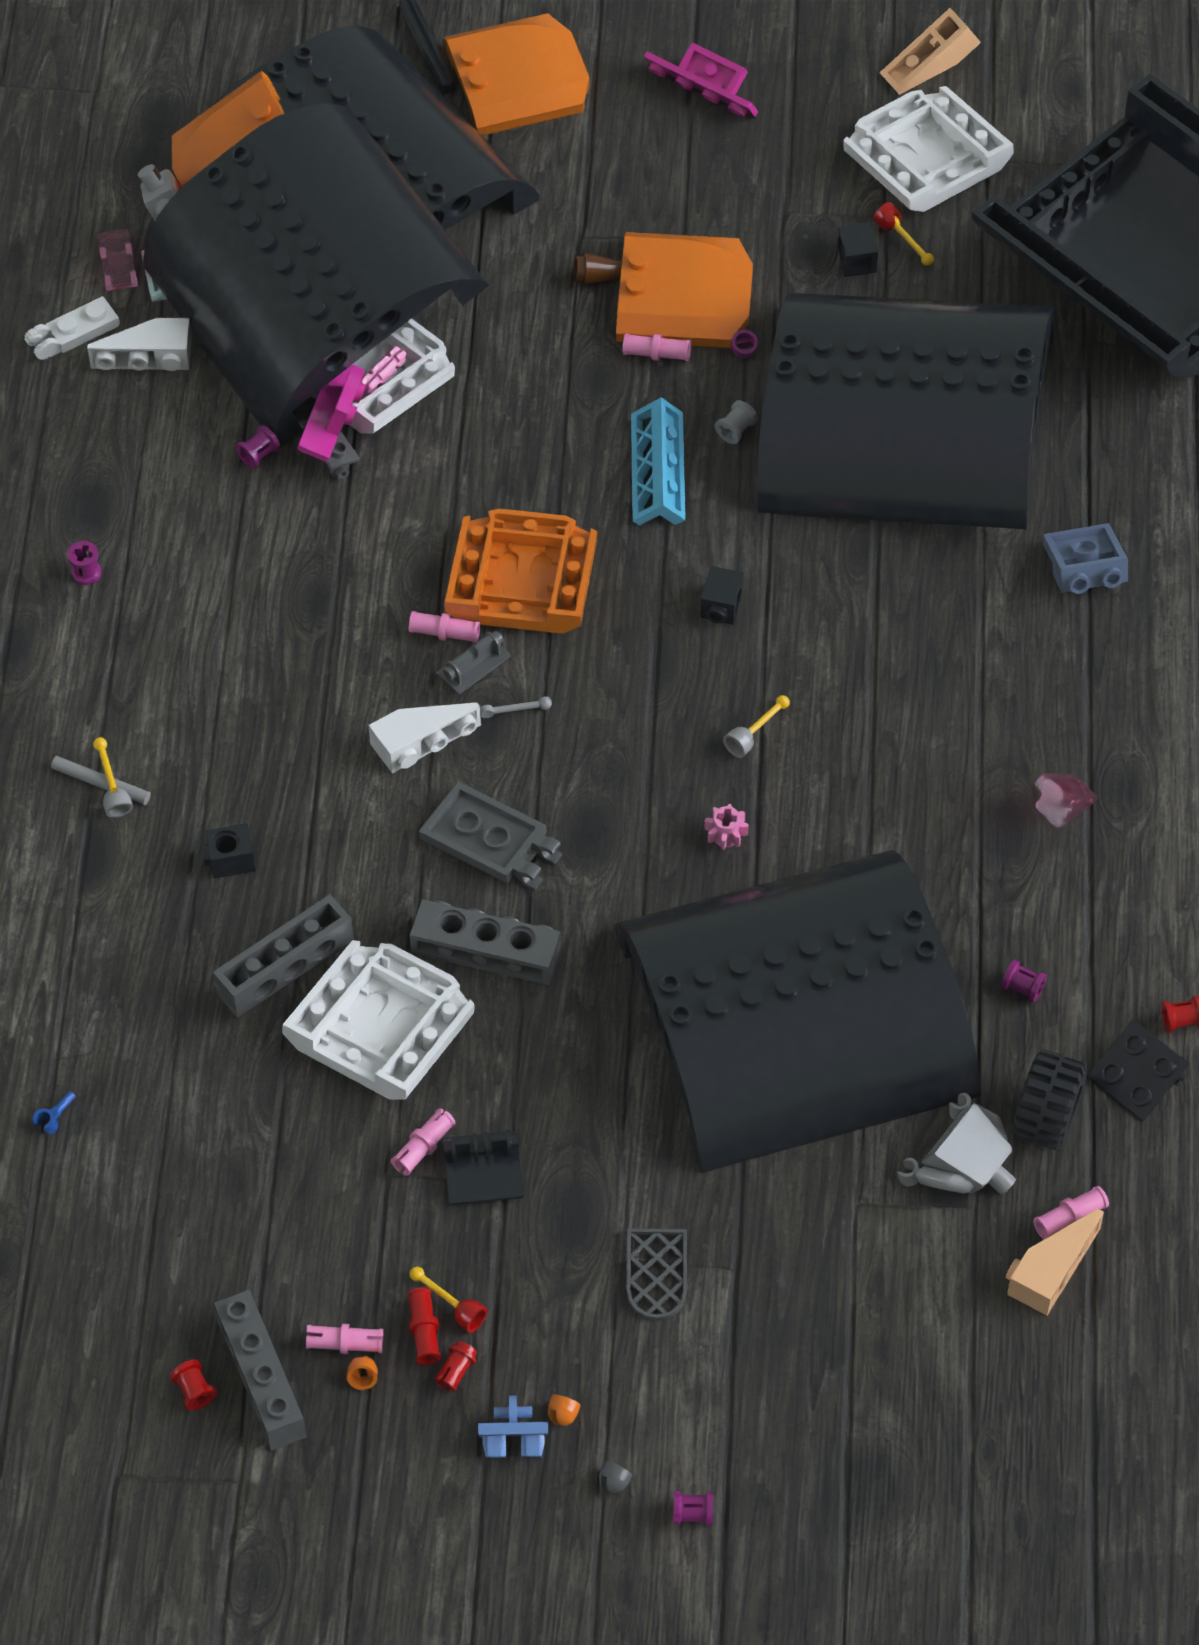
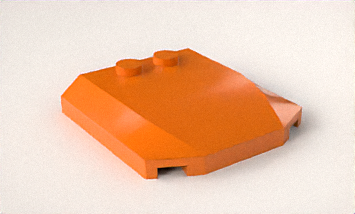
(518, 73)
(223, 126)
(684, 288)
(521, 571)

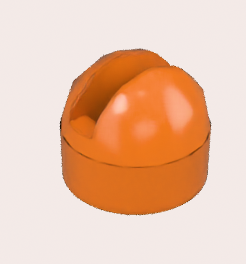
(354, 1373)
(562, 1410)

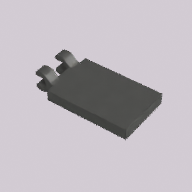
(490, 836)

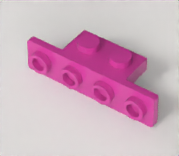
(709, 73)
(330, 413)

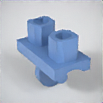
(495, 1434)

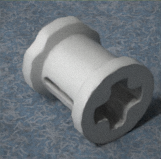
(736, 422)

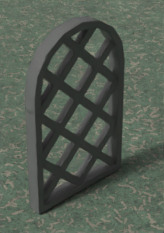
(656, 1233)

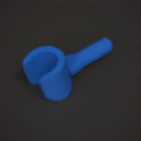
(53, 1113)

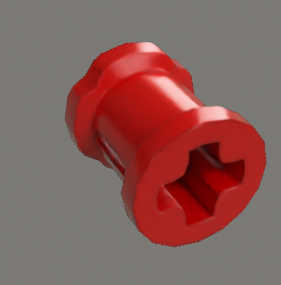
(1180, 1014)
(193, 1385)

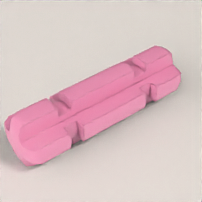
(383, 369)

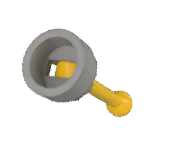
(740, 739)
(116, 800)

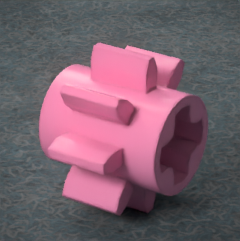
(726, 826)

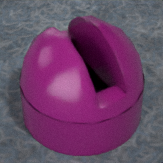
(741, 340)

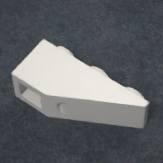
(150, 345)
(415, 732)

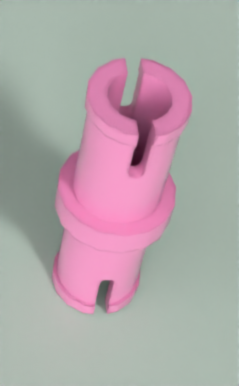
(656, 347)
(444, 626)
(423, 1141)
(1070, 1211)
(344, 1338)

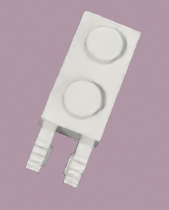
(72, 329)

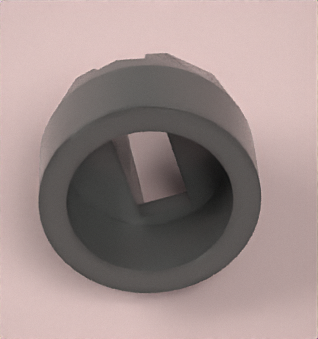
(614, 1478)

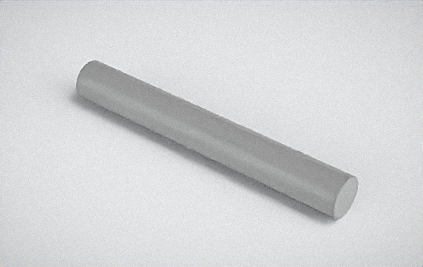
(98, 779)

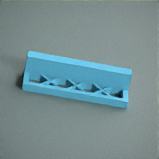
(664, 457)

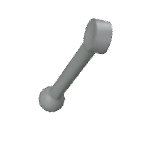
(488, 711)

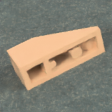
(931, 53)
(1051, 1263)

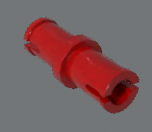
(424, 1326)

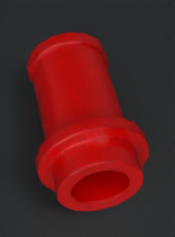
(456, 1365)

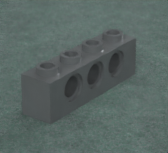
(283, 955)
(496, 956)
(260, 1370)

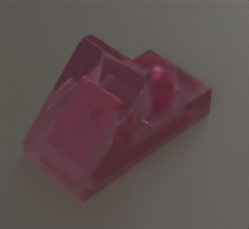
(117, 259)
(1063, 797)

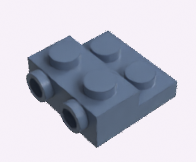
(1086, 558)

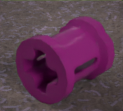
(258, 447)
(79, 560)
(1024, 981)
(693, 1508)

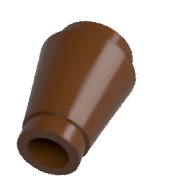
(595, 269)

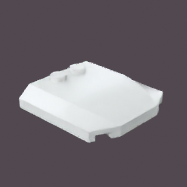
(927, 147)
(420, 375)
(379, 1018)

